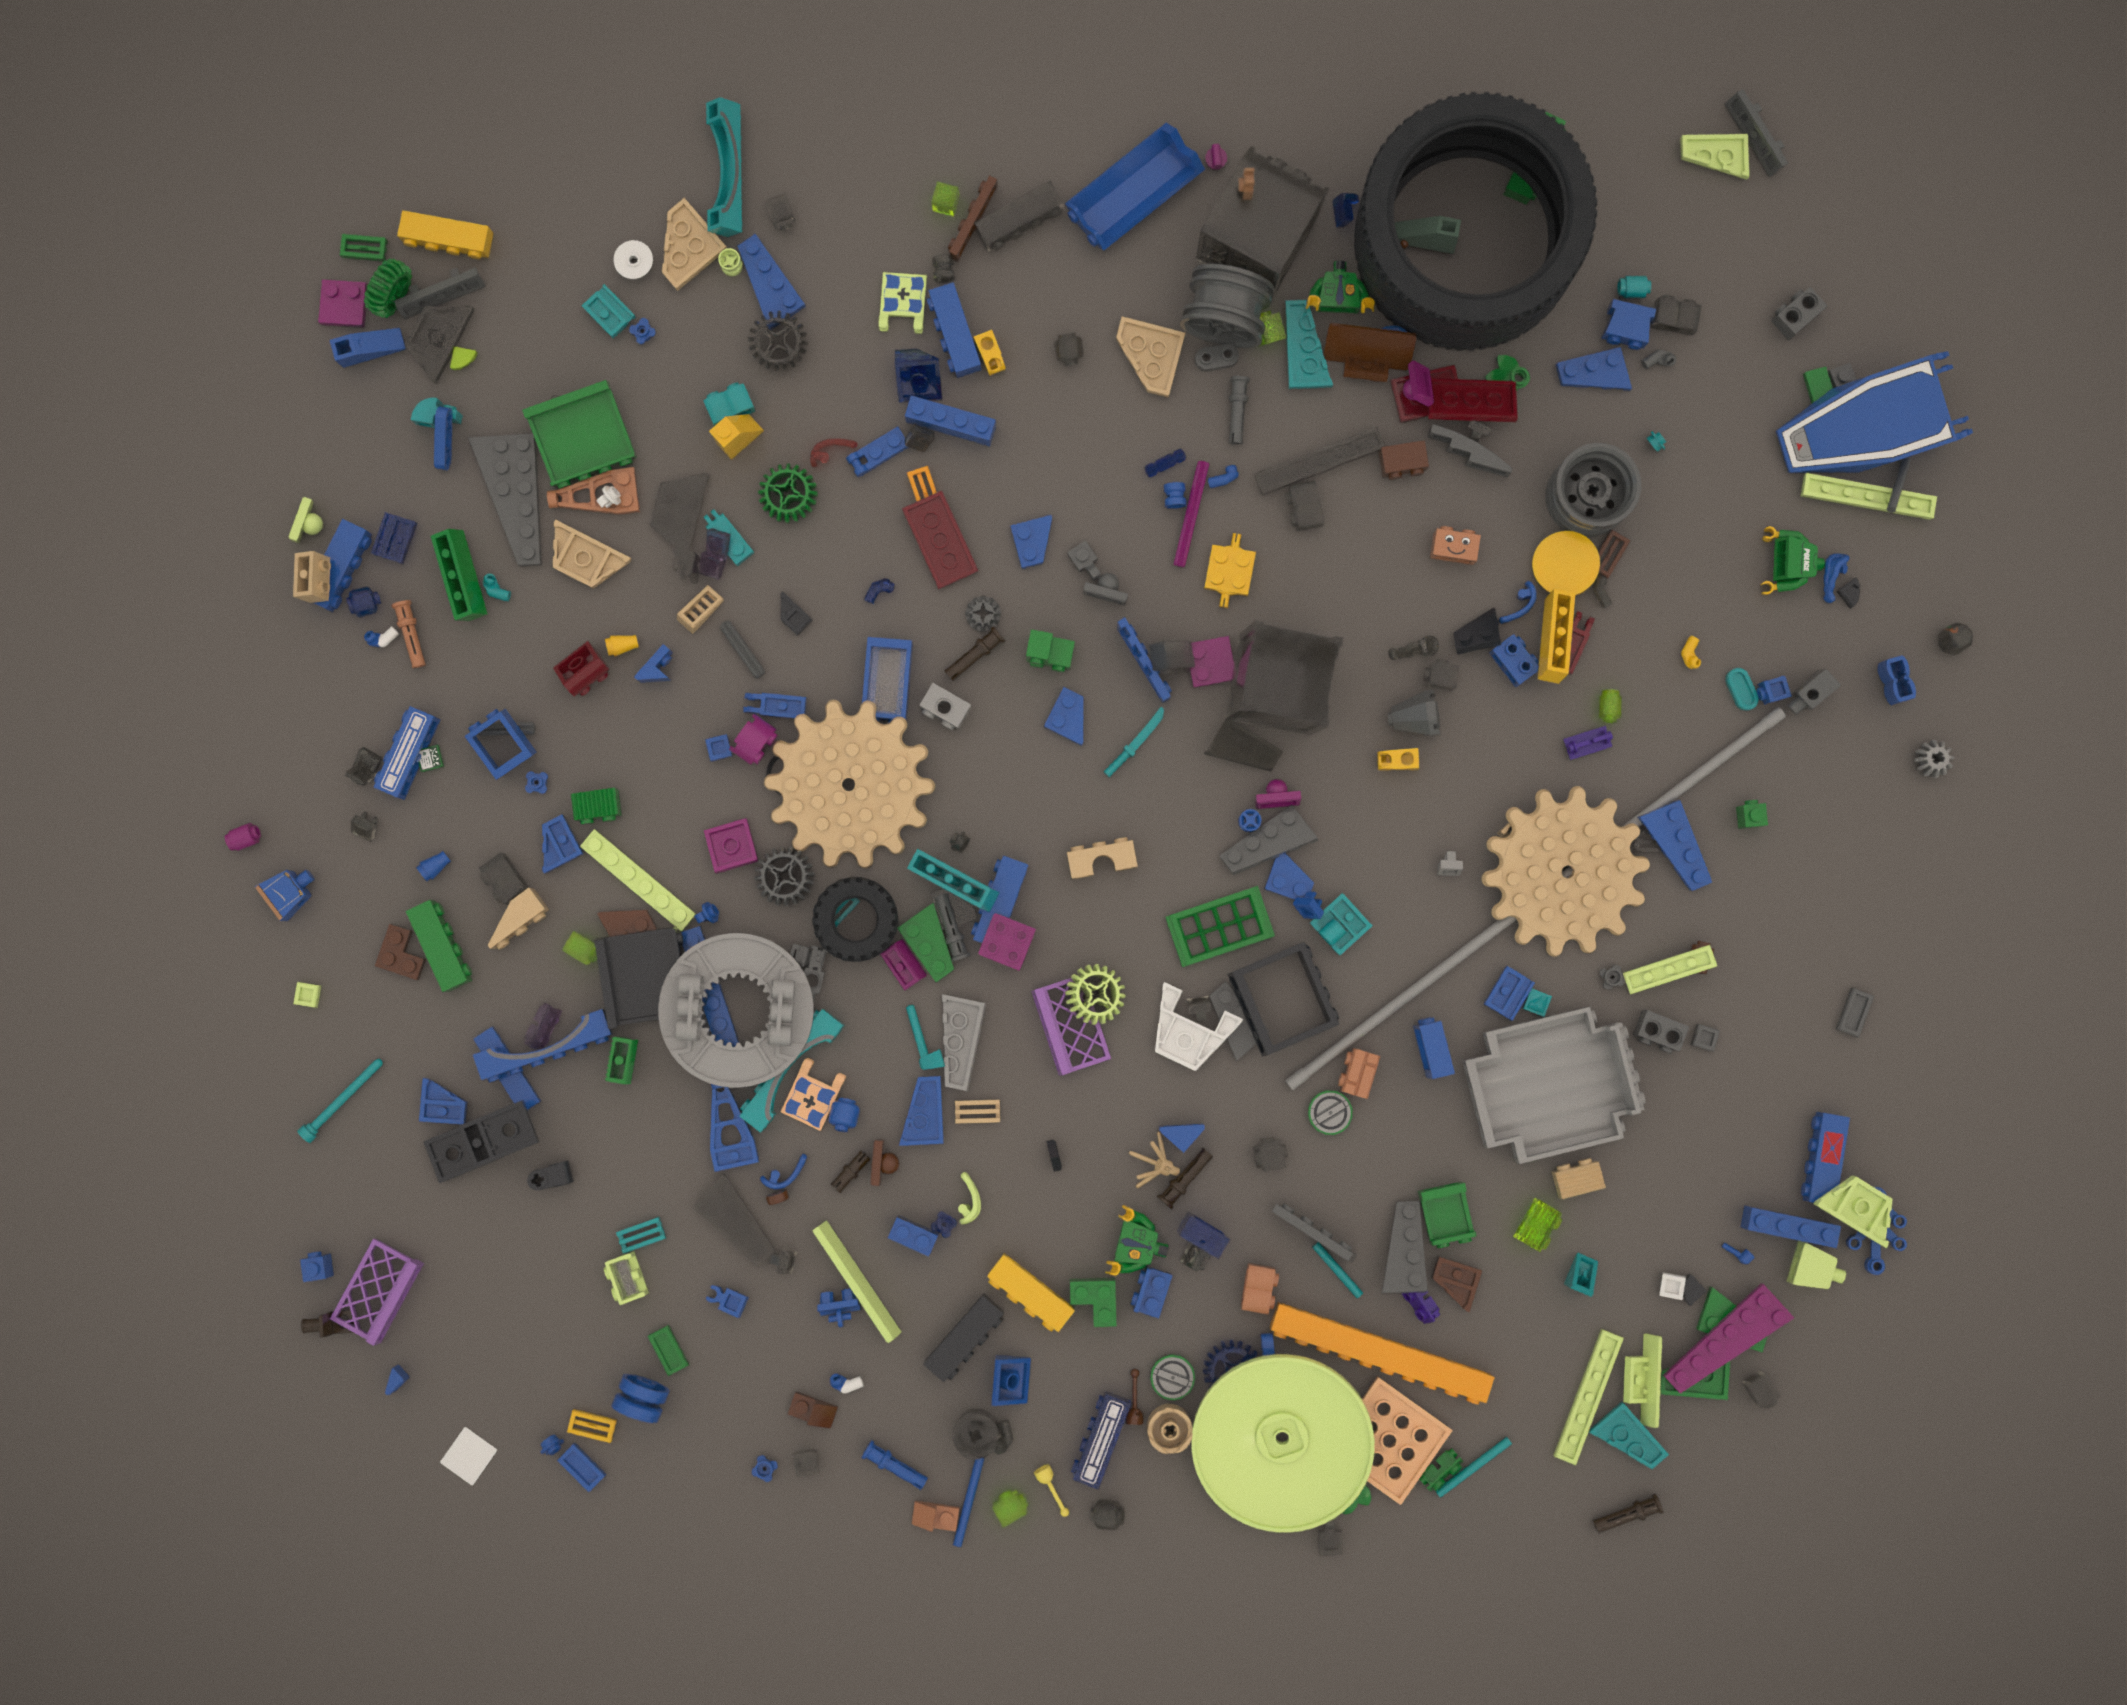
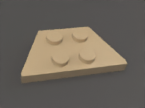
(584, 556)

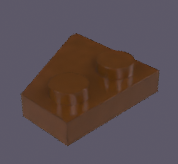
(1457, 1280)

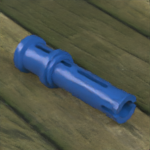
(885, 1460)

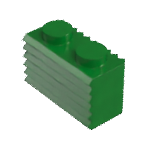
(596, 805)
(621, 1060)

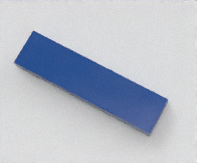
(515, 1085)

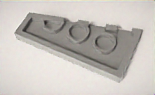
(961, 1036)

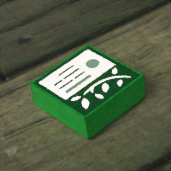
(430, 758)

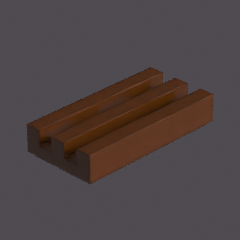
(1618, 538)

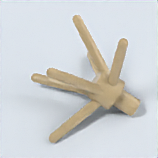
(1162, 1165)

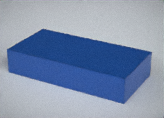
(581, 1467)

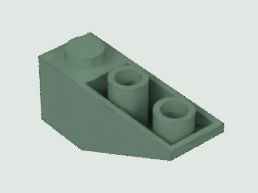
(1430, 233)

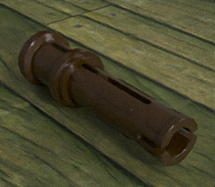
(982, 647)
(1178, 1186)
(1603, 1524)

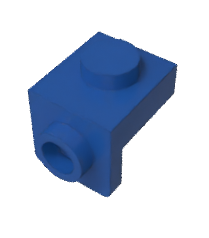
(1773, 690)

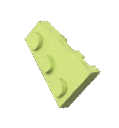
(1718, 152)

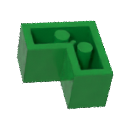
(1049, 651)
(1099, 1293)

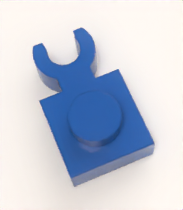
(730, 1301)

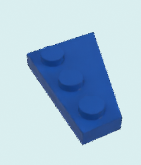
(1599, 370)

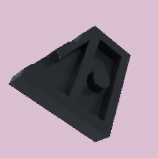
(1478, 634)

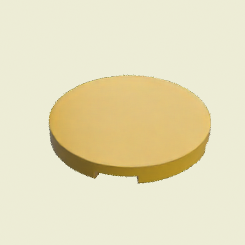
(1566, 562)

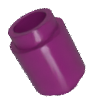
(242, 837)

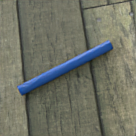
(968, 1502)

